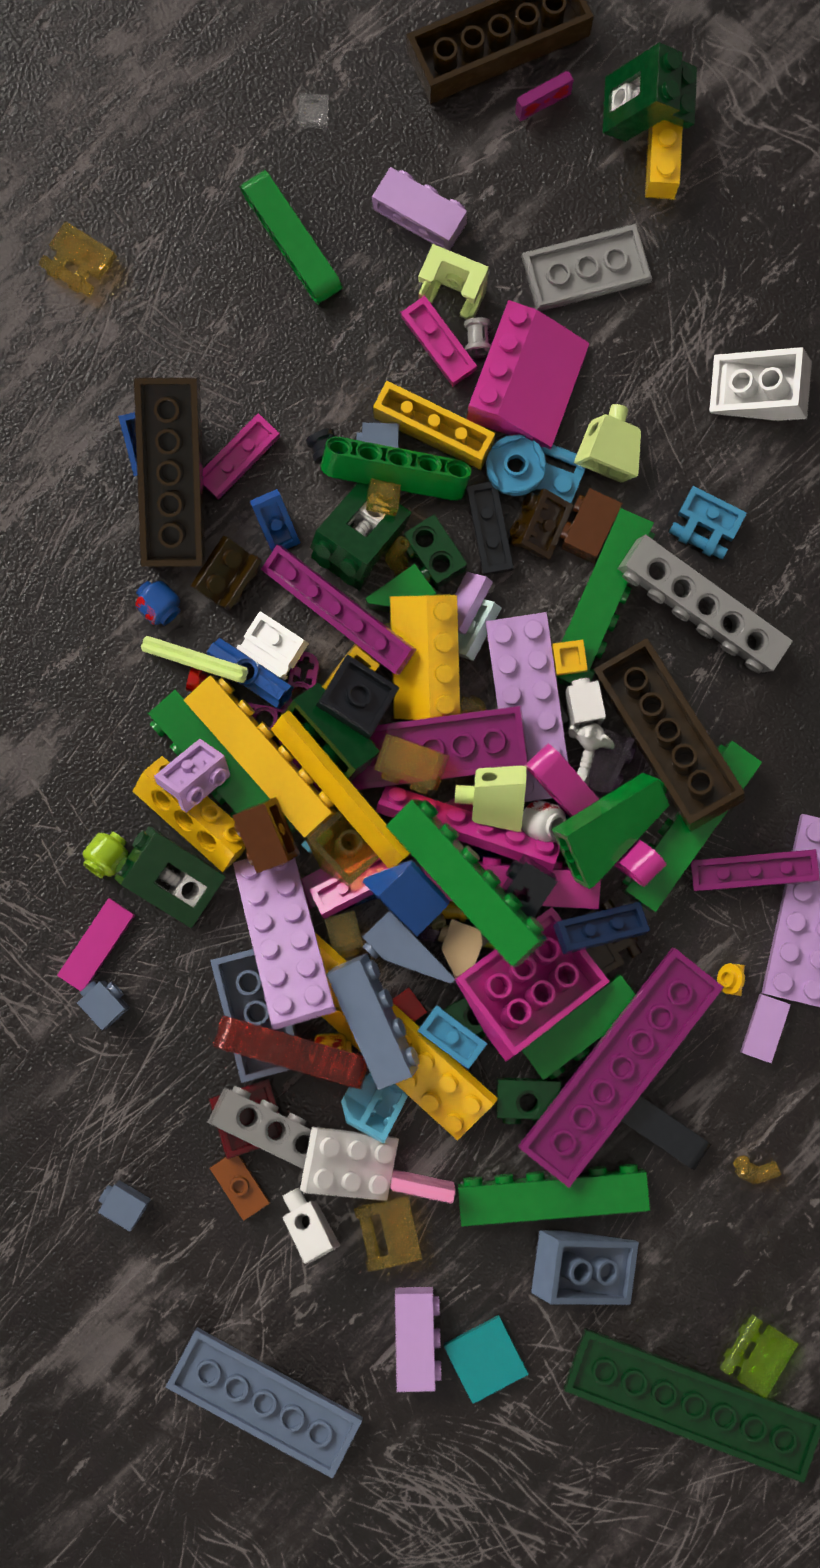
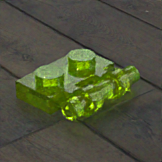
(766, 1360)

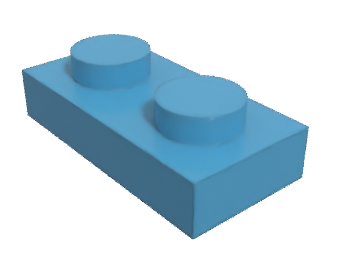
(452, 1037)

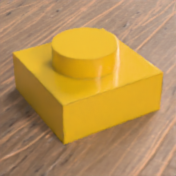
(569, 657)

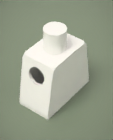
(318, 1237)

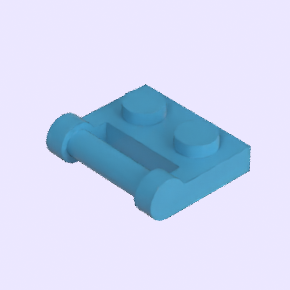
(558, 480)

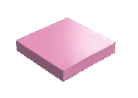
(422, 1186)

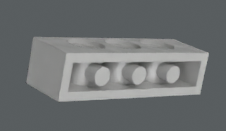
(226, 1117)

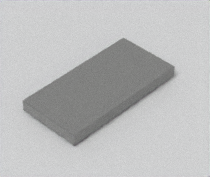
(586, 267)

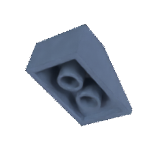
(399, 946)
(584, 1268)

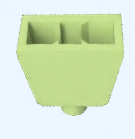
(611, 446)
(496, 796)

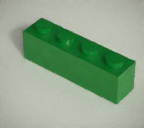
(578, 1029)

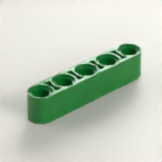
(291, 237)
(412, 470)

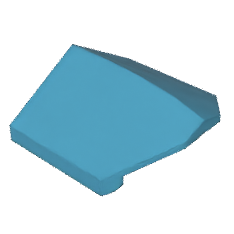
(373, 1109)

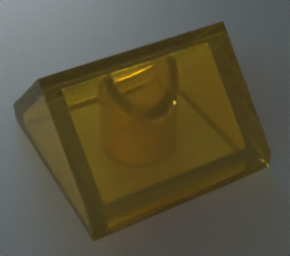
(341, 849)

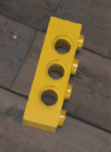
(203, 826)

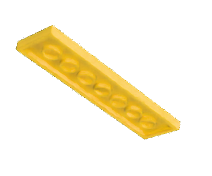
(440, 1083)

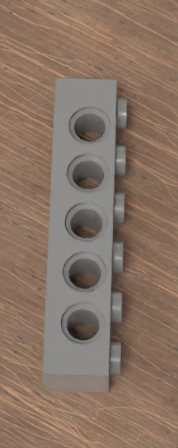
(770, 642)

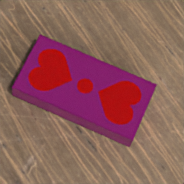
(544, 95)

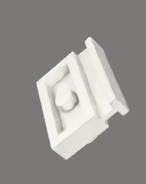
(272, 645)

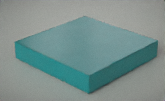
(485, 1359)

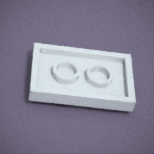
(348, 1164)

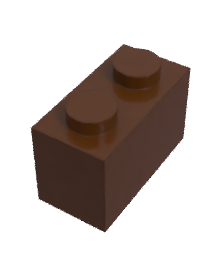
(591, 525)
(265, 835)

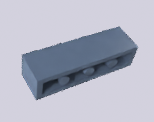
(373, 1021)

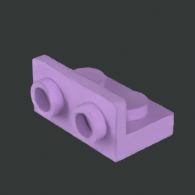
(194, 774)

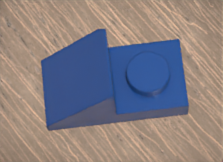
(274, 520)

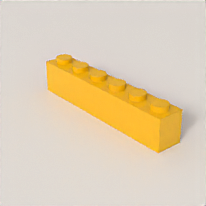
(260, 755)

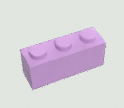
(419, 208)
(416, 1339)

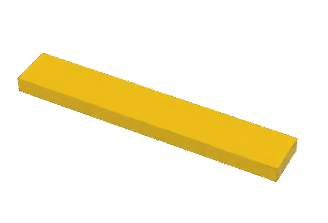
(339, 790)

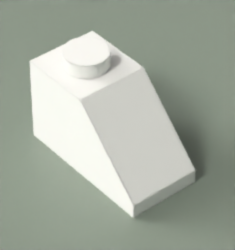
(584, 703)

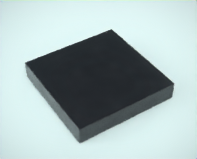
(357, 696)

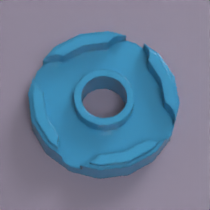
(516, 482)

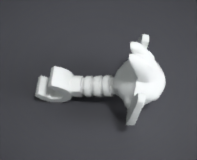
(591, 738)

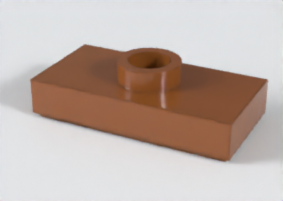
(240, 1186)

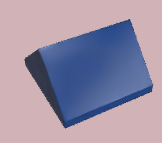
(408, 895)

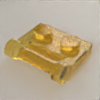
(398, 1232)

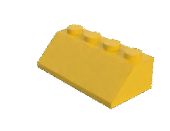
(431, 676)

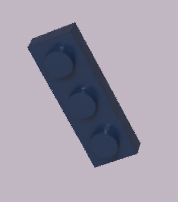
(601, 928)

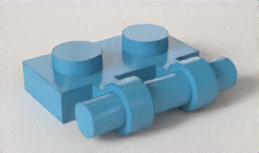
(712, 514)

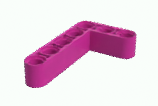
(574, 795)

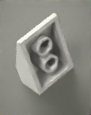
(762, 384)

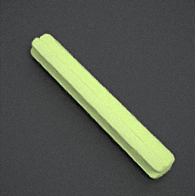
(194, 659)

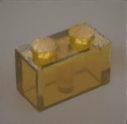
(411, 763)

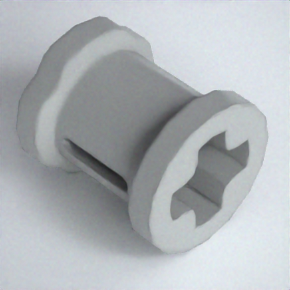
(477, 336)

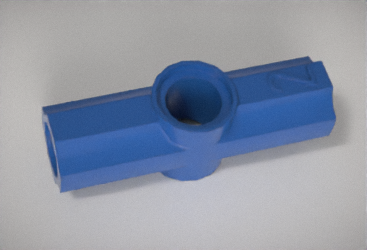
(263, 681)

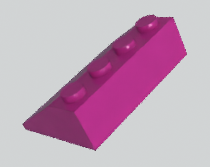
(527, 376)
(529, 998)

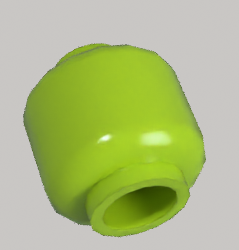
(104, 854)

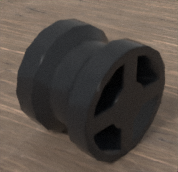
(317, 443)

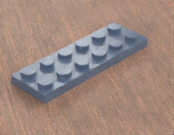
(264, 1402)

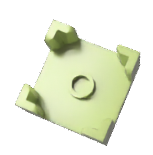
(456, 273)

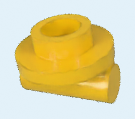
(732, 978)

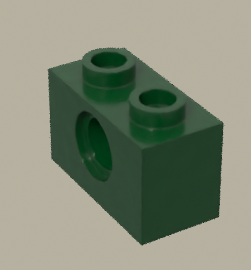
(512, 1089)

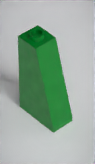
(609, 827)

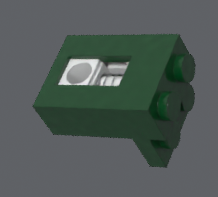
(648, 91)
(347, 549)
(148, 862)

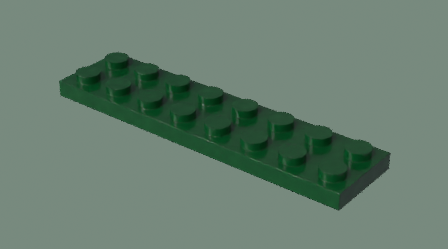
(693, 1405)

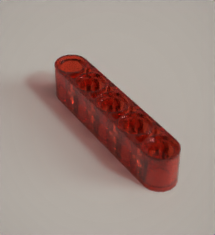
(290, 1052)

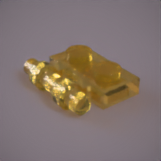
(80, 250)

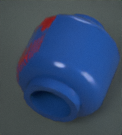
(157, 602)

